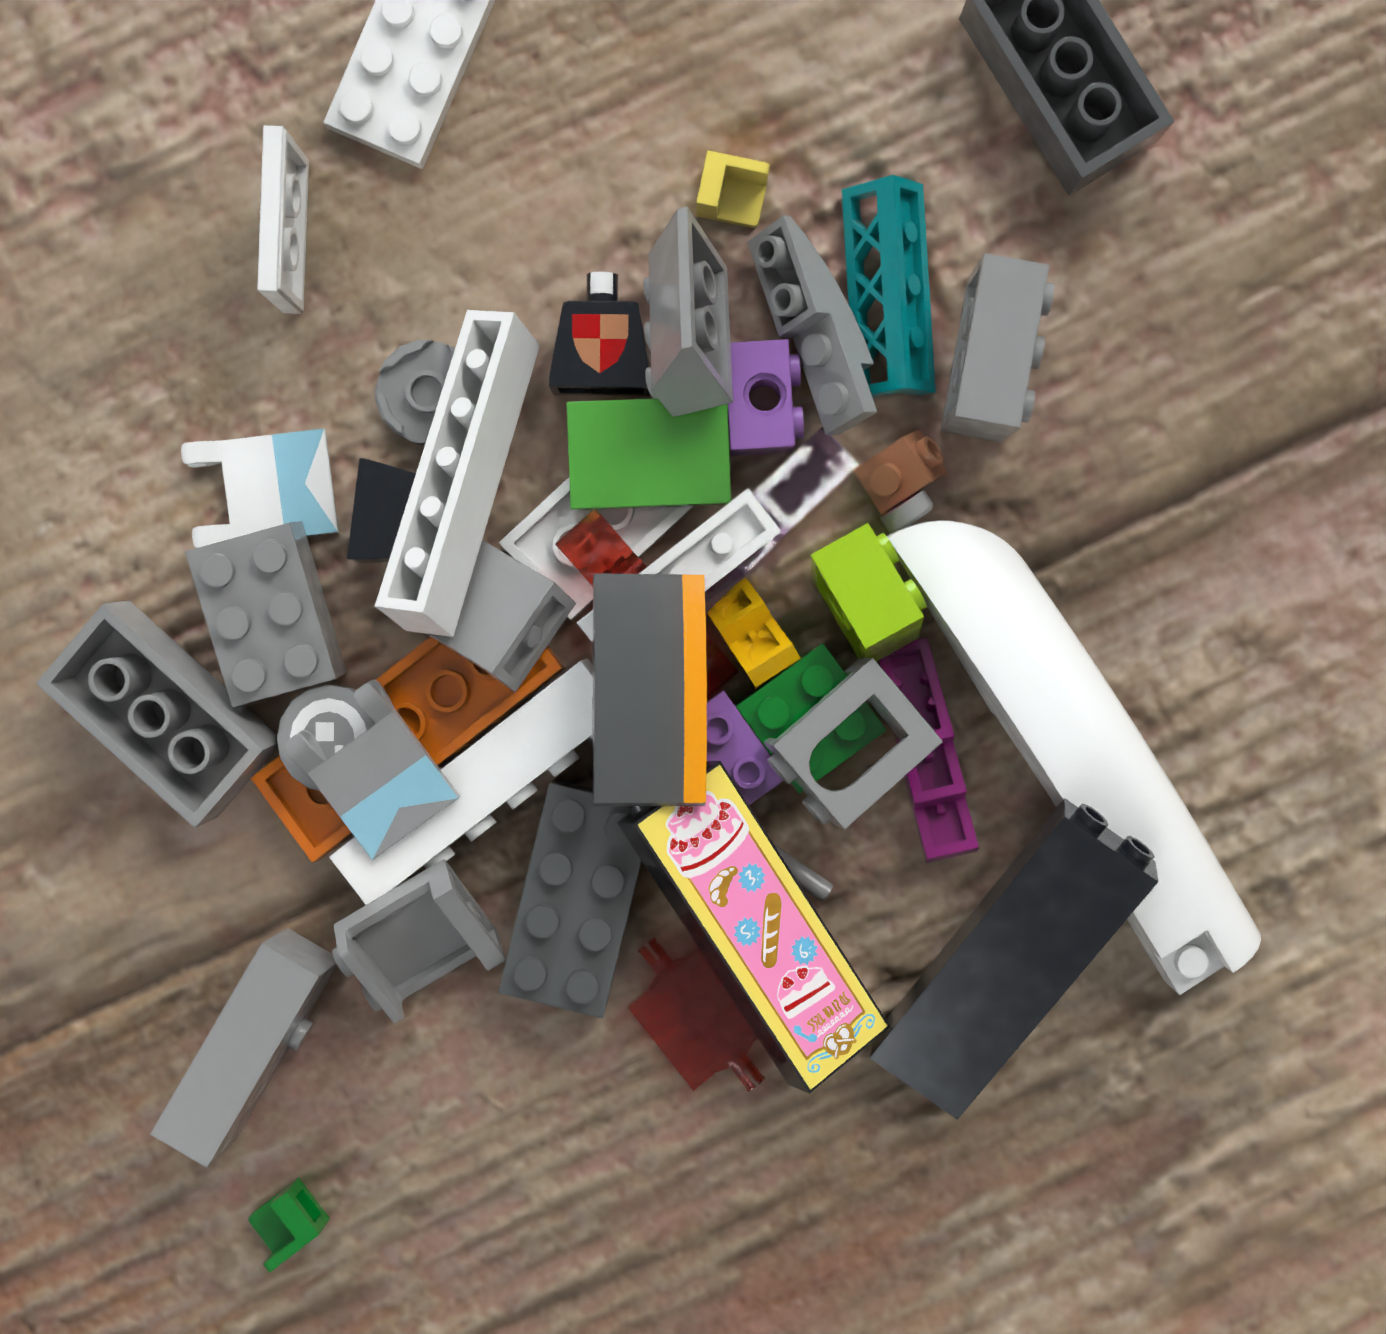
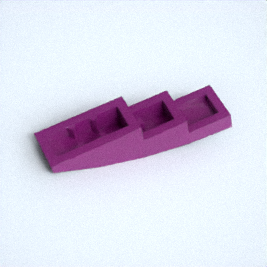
(936, 782)

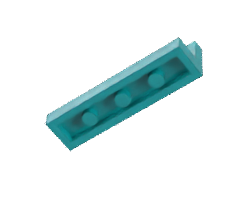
(898, 284)

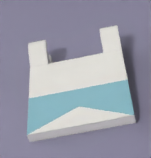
(269, 483)

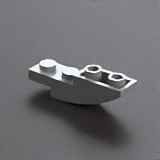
(816, 315)

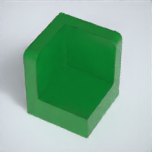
(288, 1222)

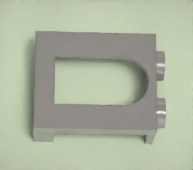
(794, 747)

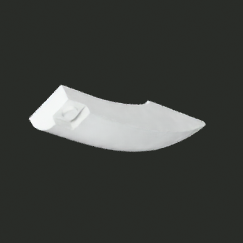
(1078, 738)

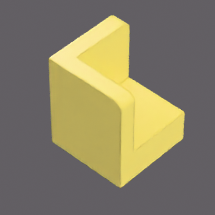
(732, 189)

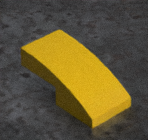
(752, 633)

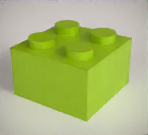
(867, 593)

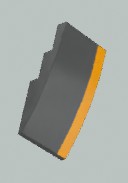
(649, 690)

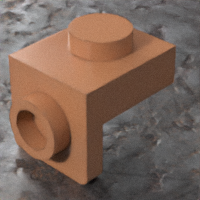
(901, 470)

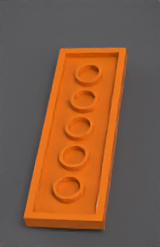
(443, 704)

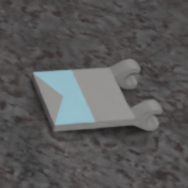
(380, 780)

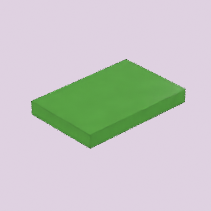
(644, 457)

